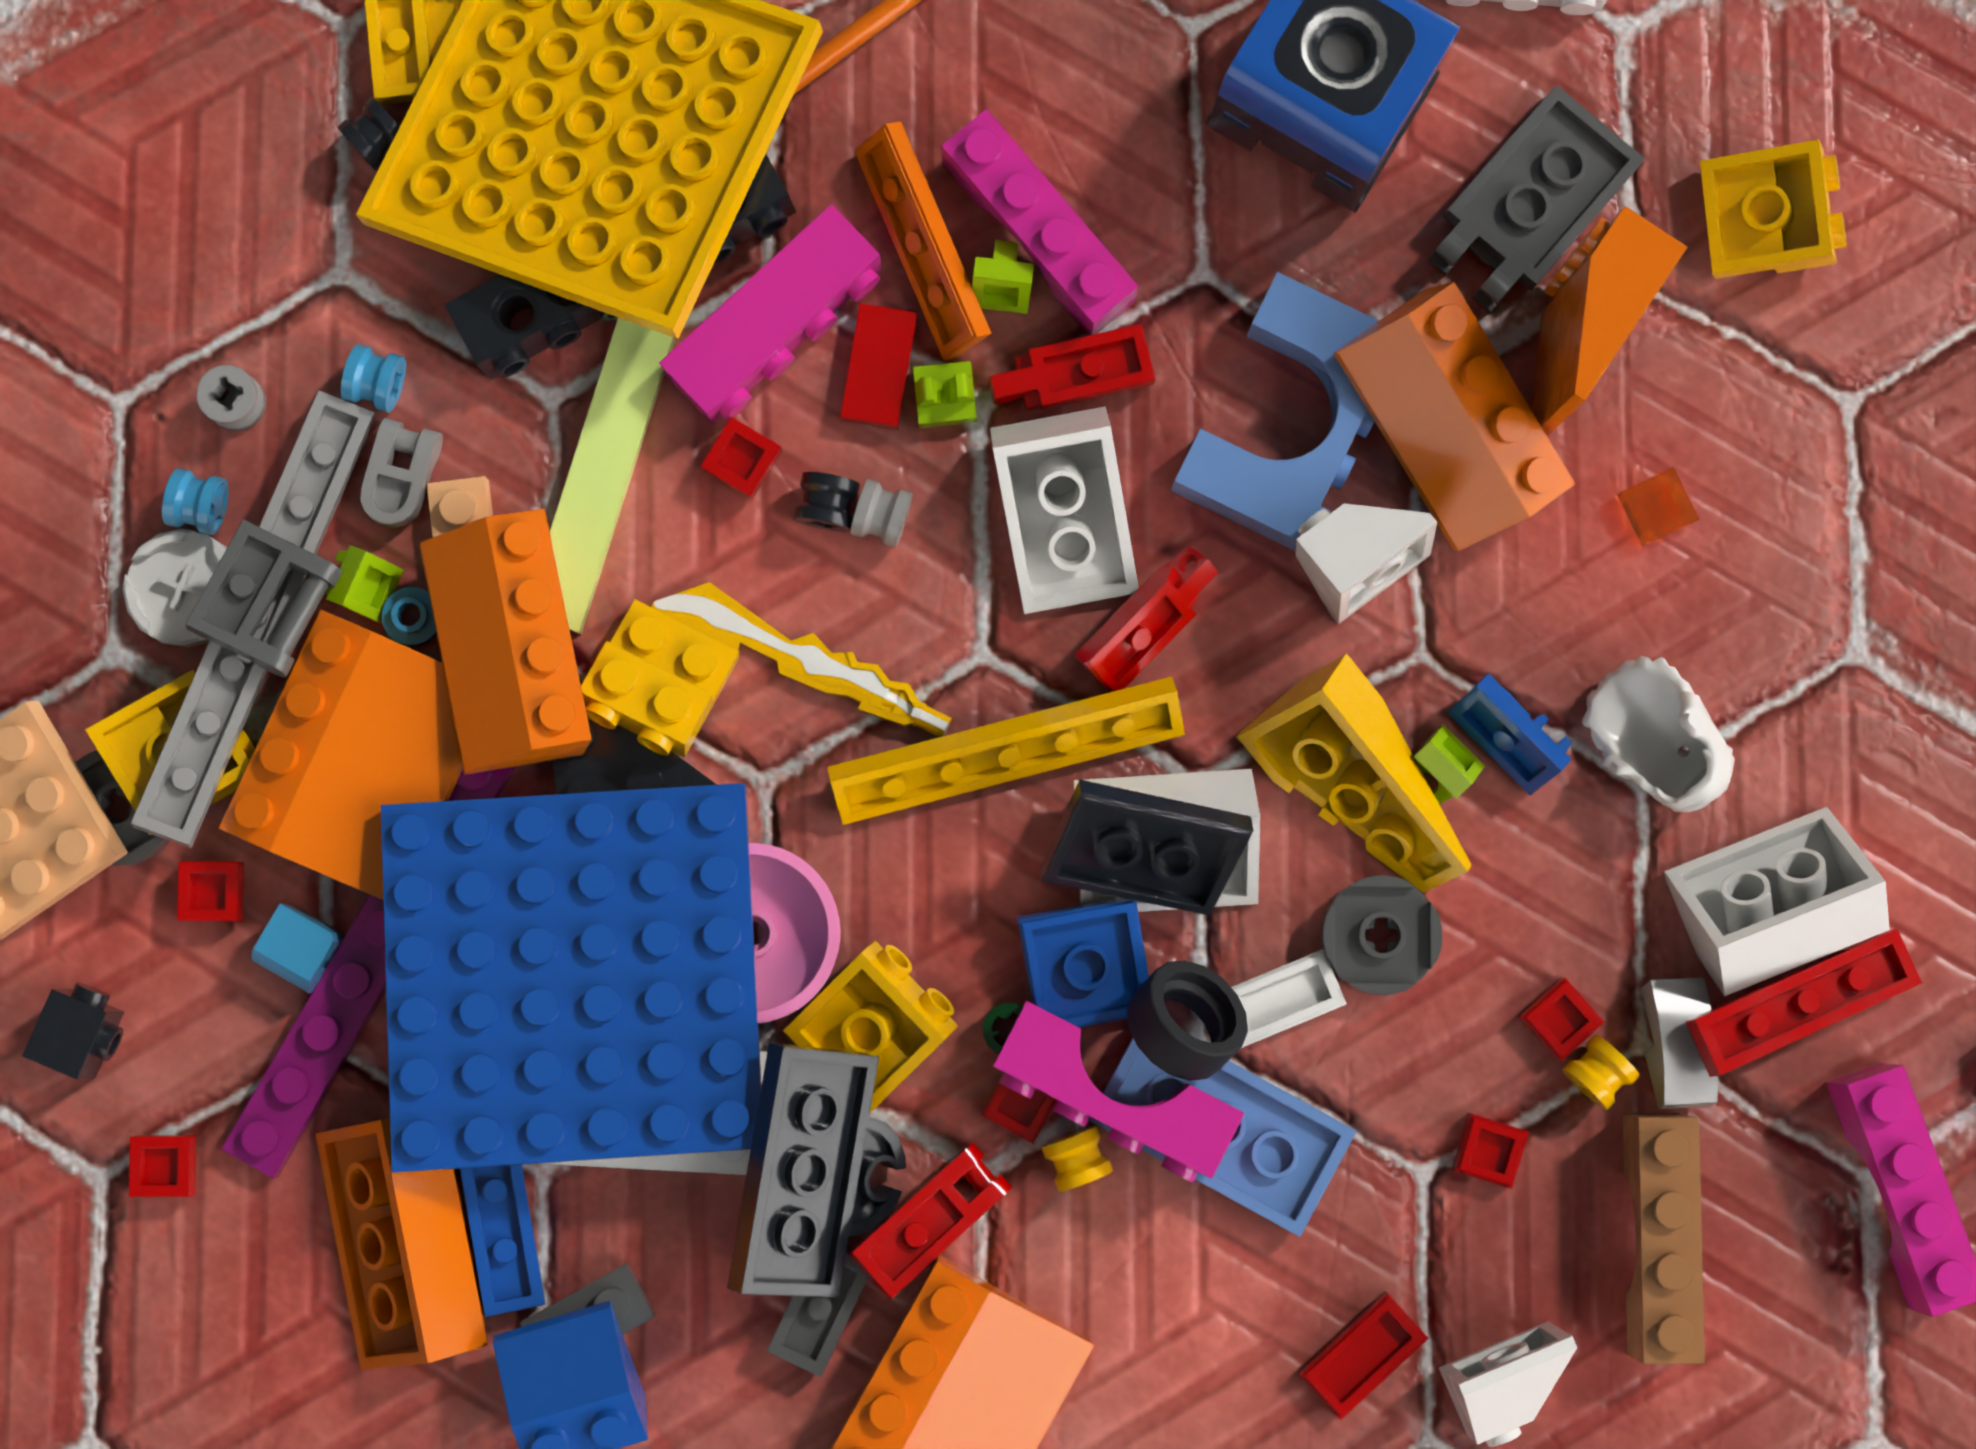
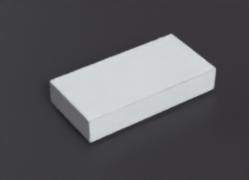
(1289, 996)

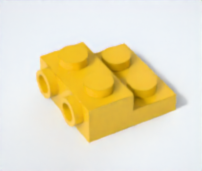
(1772, 210)
(657, 680)
(137, 734)
(877, 1012)

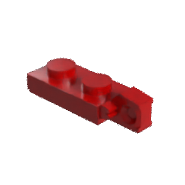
(1077, 370)
(1146, 621)

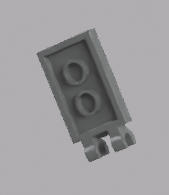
(1536, 196)

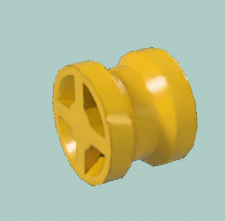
(1600, 1072)
(1077, 1158)

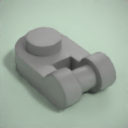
(393, 493)

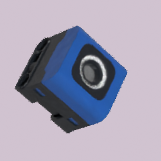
(1333, 86)

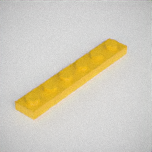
(1006, 750)

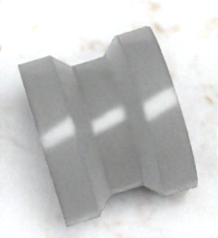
(243, 403)
(881, 513)

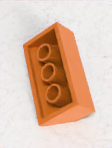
(1454, 416)
(505, 642)
(400, 1252)

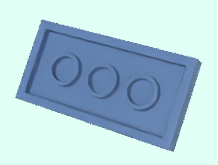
(1279, 1151)

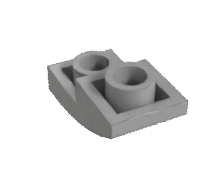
(1674, 1060)

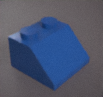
(572, 1382)

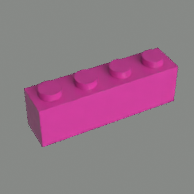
(773, 315)

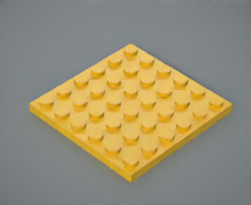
(593, 143)

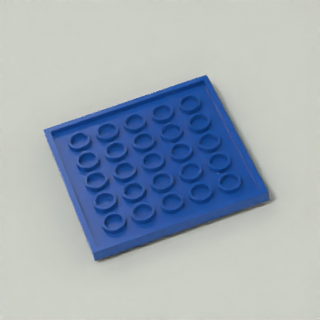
(570, 977)

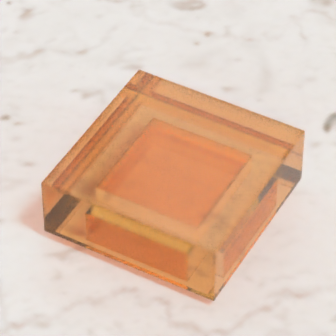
(1658, 506)

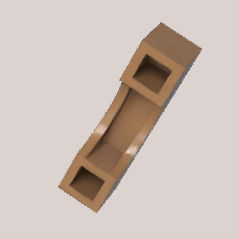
(1667, 1280)

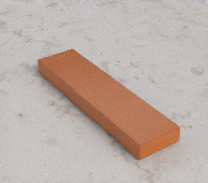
(922, 241)

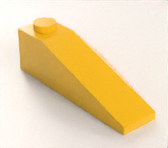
(1349, 758)

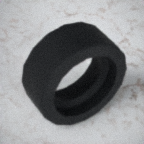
(1165, 1041)

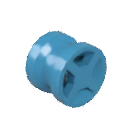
(373, 378)
(195, 501)

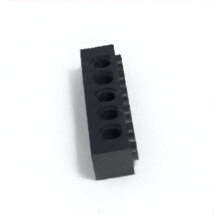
(486, 311)

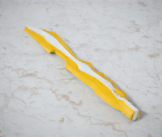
(803, 658)

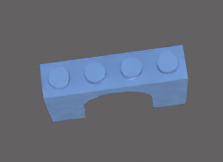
(1283, 494)

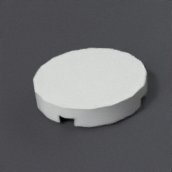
(168, 582)

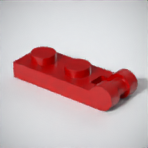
(928, 1223)

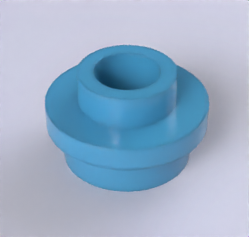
(413, 635)

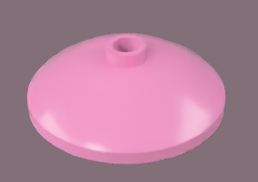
(798, 928)

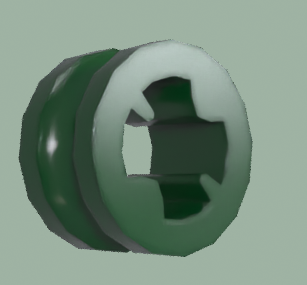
(1004, 1011)

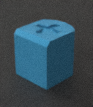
(296, 946)

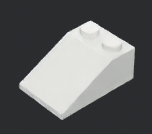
(1064, 509)

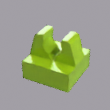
(1003, 281)
(945, 394)
(364, 583)
(1449, 763)

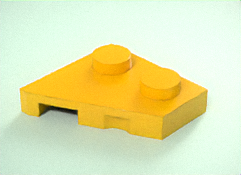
(404, 43)

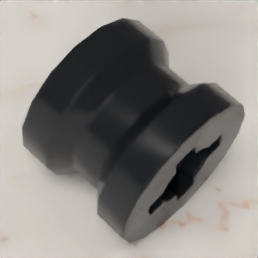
(371, 132)
(826, 501)

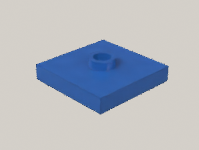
(1084, 960)

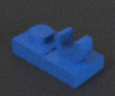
(1510, 734)

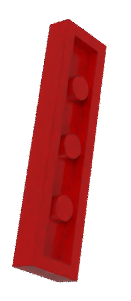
(1803, 1002)

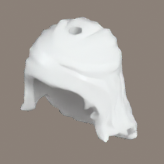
(1640, 723)

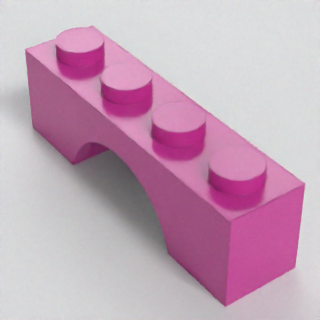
(1058, 241)
(1185, 1127)
(1925, 1226)

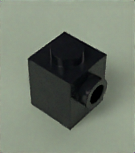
(75, 1032)

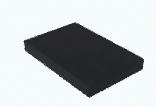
(1145, 847)

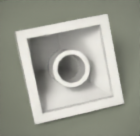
(1361, 552)
(1507, 1382)

